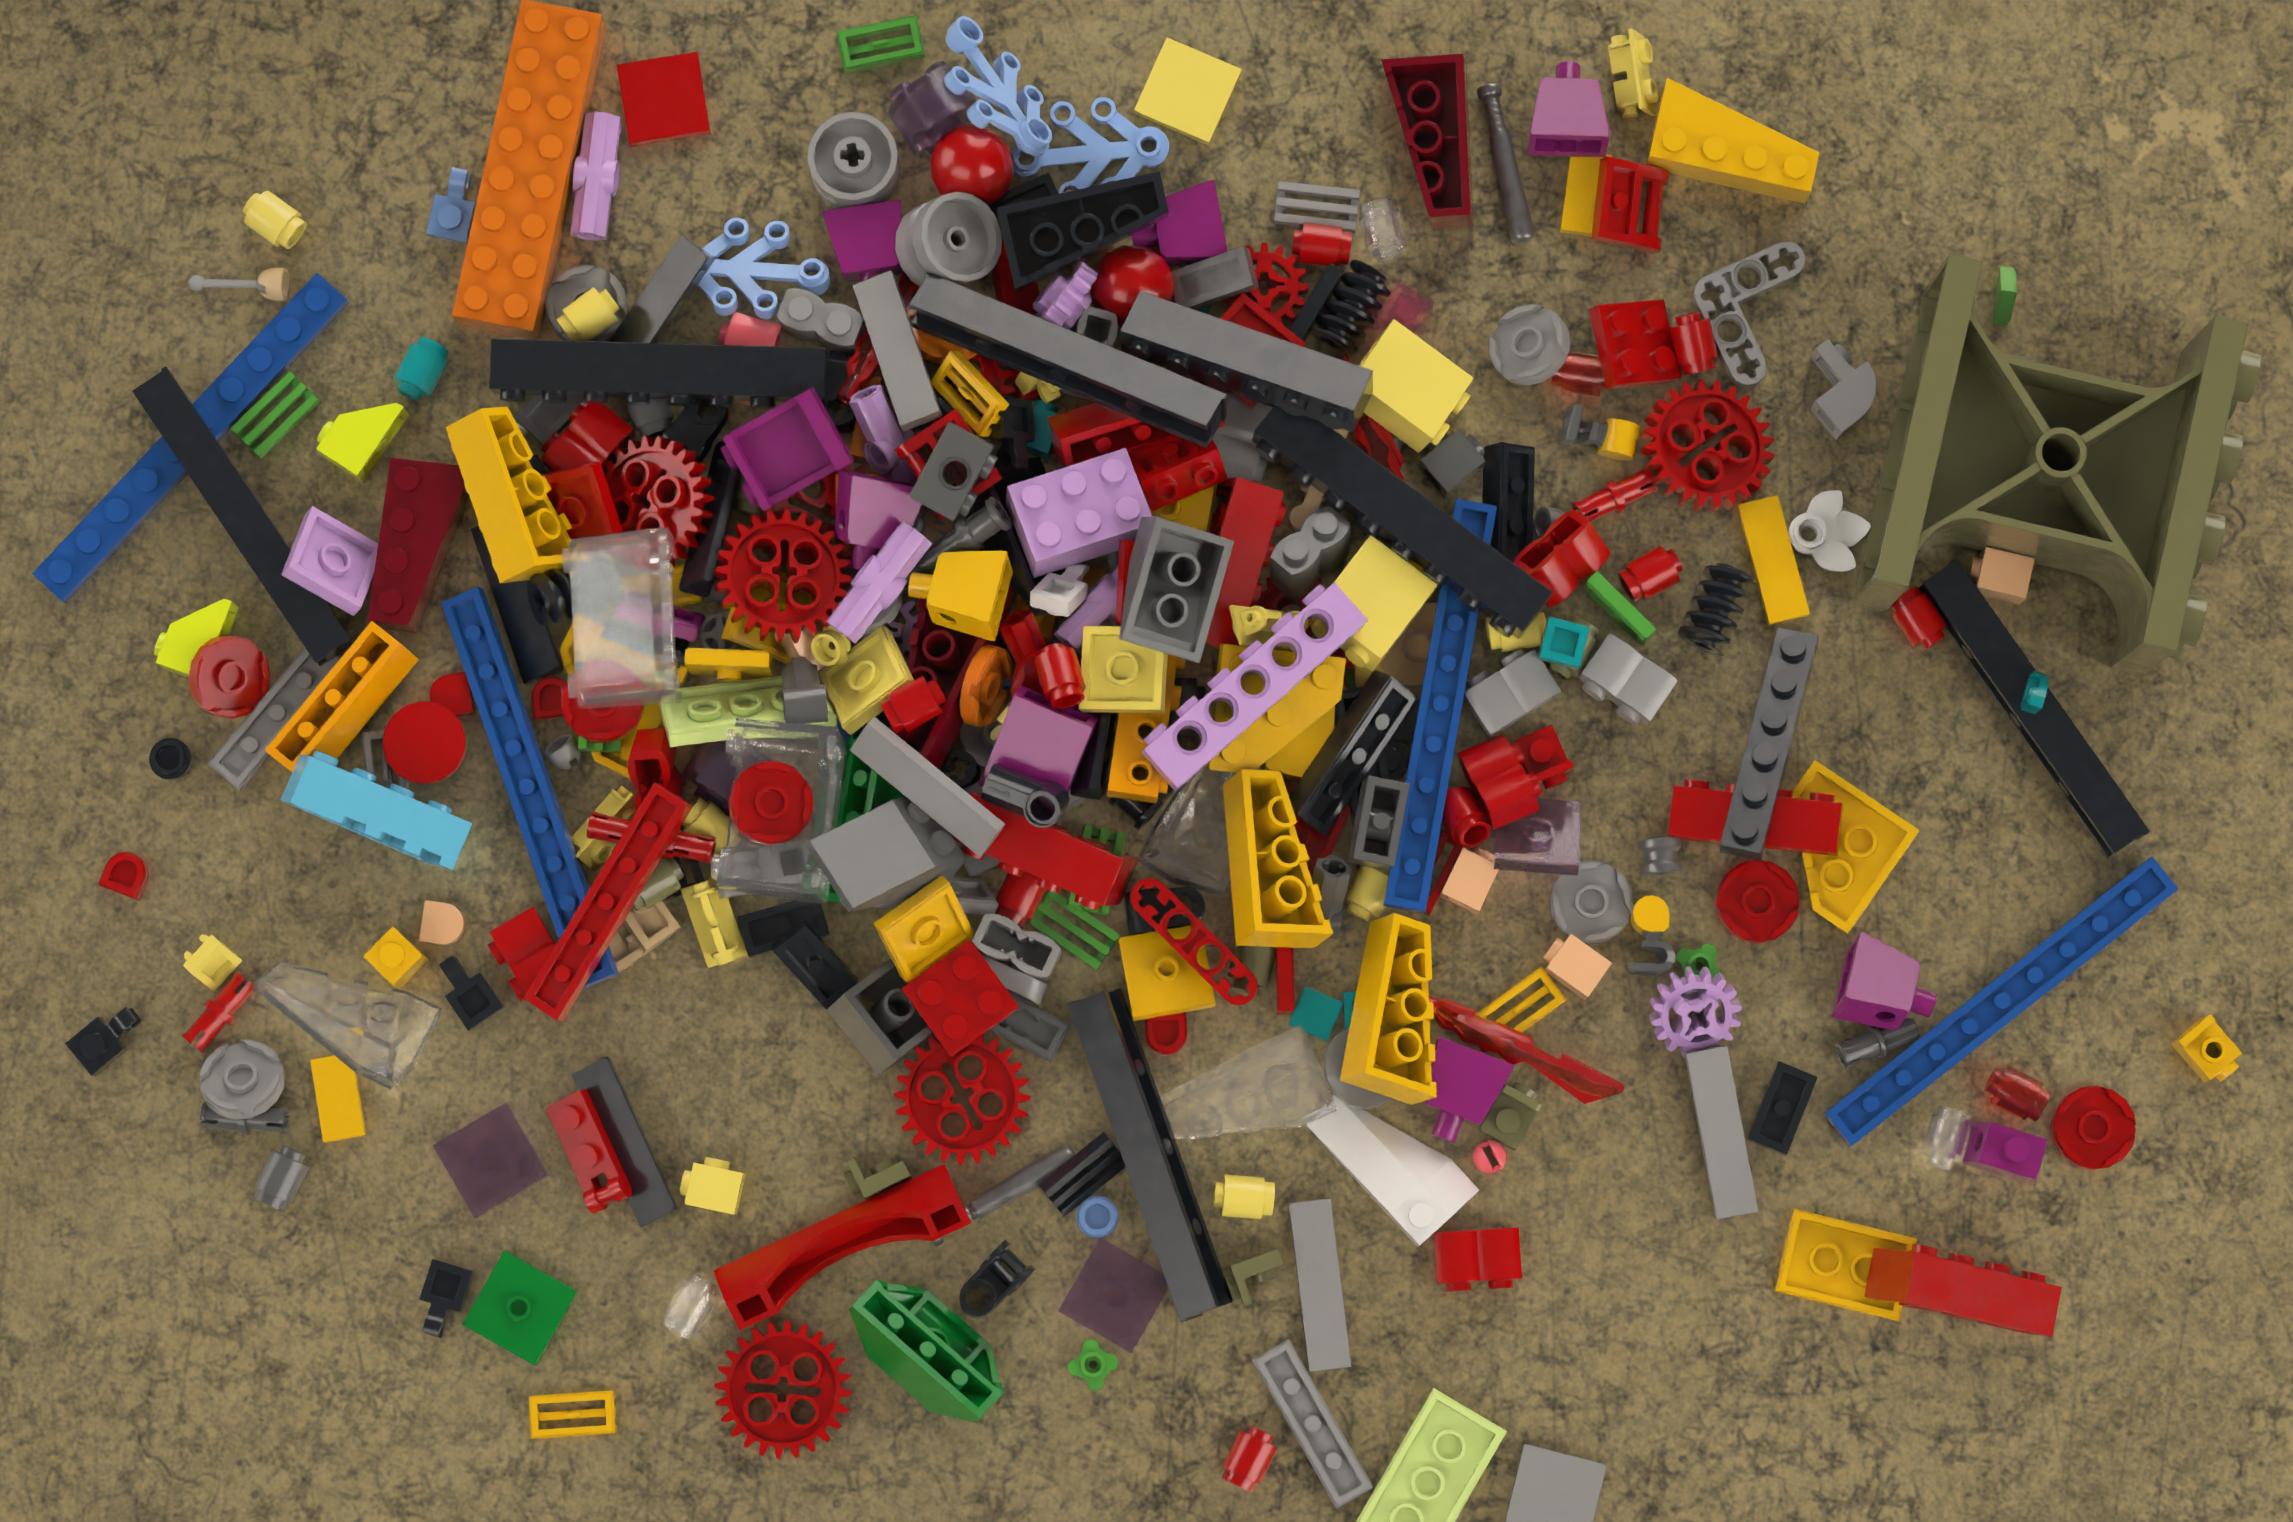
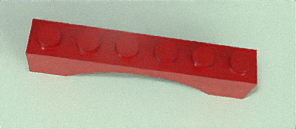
(767, 1278)

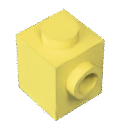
(713, 1186)

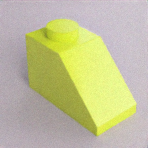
(361, 438)
(189, 633)

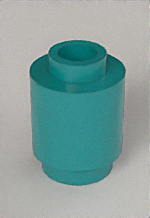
(421, 369)

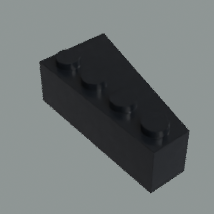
(1071, 226)

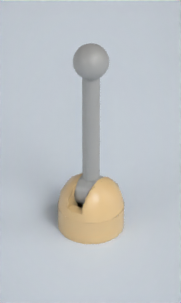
(271, 283)

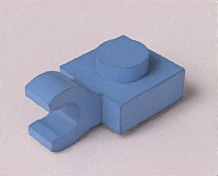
(453, 214)

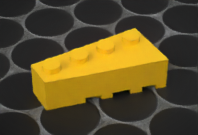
(1725, 148)
(508, 495)
(1268, 866)
(1392, 1013)

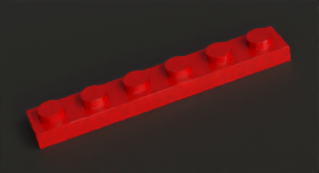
(608, 902)

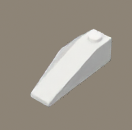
(1400, 1173)

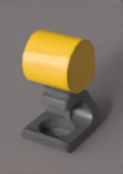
(1613, 438)
(1651, 919)

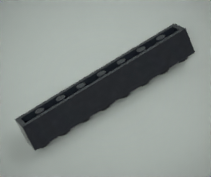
(655, 372)
(1404, 519)

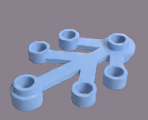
(1029, 131)
(1097, 150)
(745, 268)

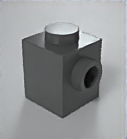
(1452, 462)

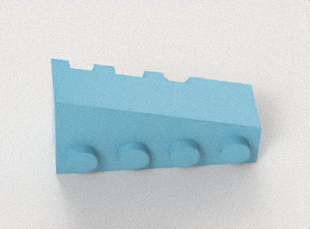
(376, 812)

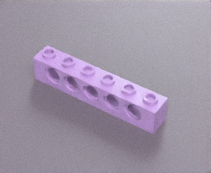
(1341, 623)

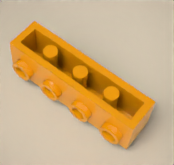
(344, 698)
(1130, 771)

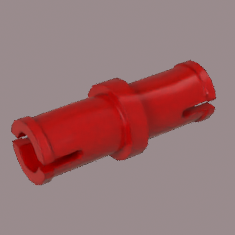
(1616, 495)
(219, 1012)

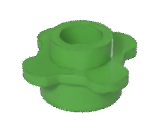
(1705, 955)
(1092, 1352)

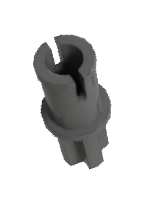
(1875, 1042)

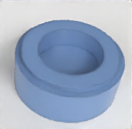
(1097, 1217)

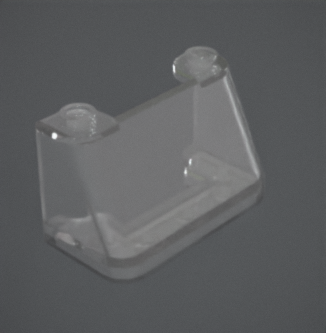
(623, 619)
(785, 868)

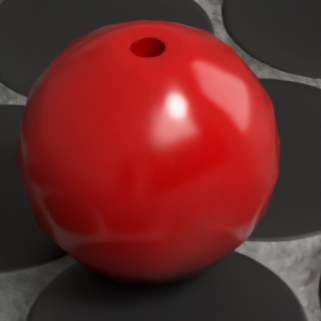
(972, 163)
(1126, 273)

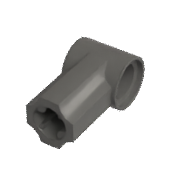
(802, 693)
(1332, 878)

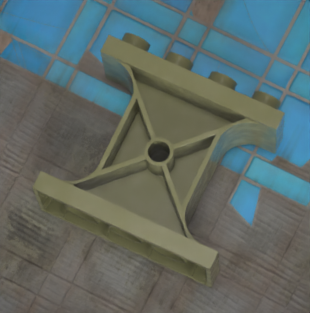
(2060, 467)

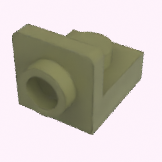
(1511, 1115)
(884, 1177)
(1259, 1267)

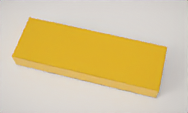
(1773, 560)

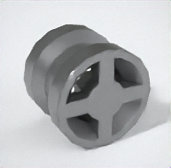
(713, 628)
(1661, 856)

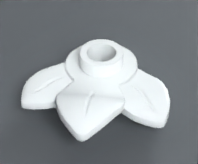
(1833, 531)

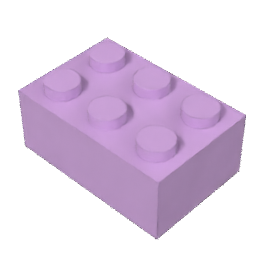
(1077, 511)

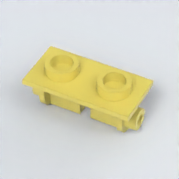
(1633, 58)
(1255, 624)
(596, 852)
(713, 923)

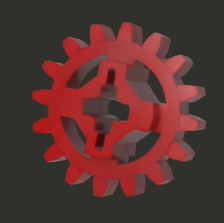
(1280, 287)

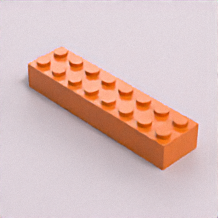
(529, 170)

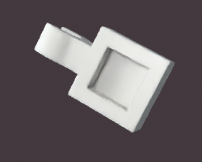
(1061, 593)

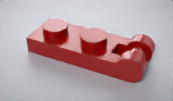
(589, 1150)

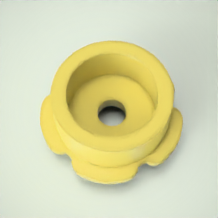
(824, 650)

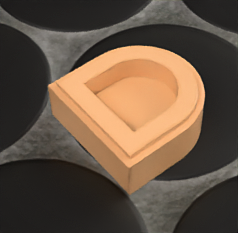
(441, 924)

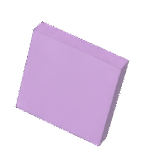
(332, 561)

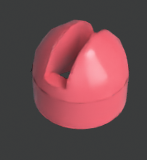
(1481, 1161)

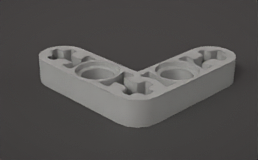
(1734, 294)

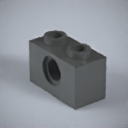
(934, 489)
(1378, 822)

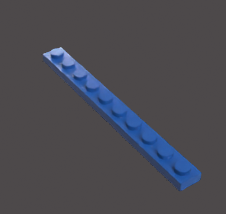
(220, 408)
(1436, 731)
(520, 763)
(2000, 1001)

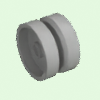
(847, 139)
(949, 238)

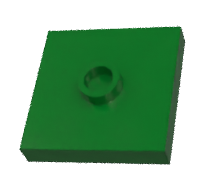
(520, 1308)

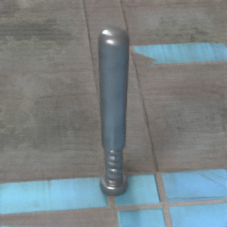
(1509, 178)
(1016, 1185)

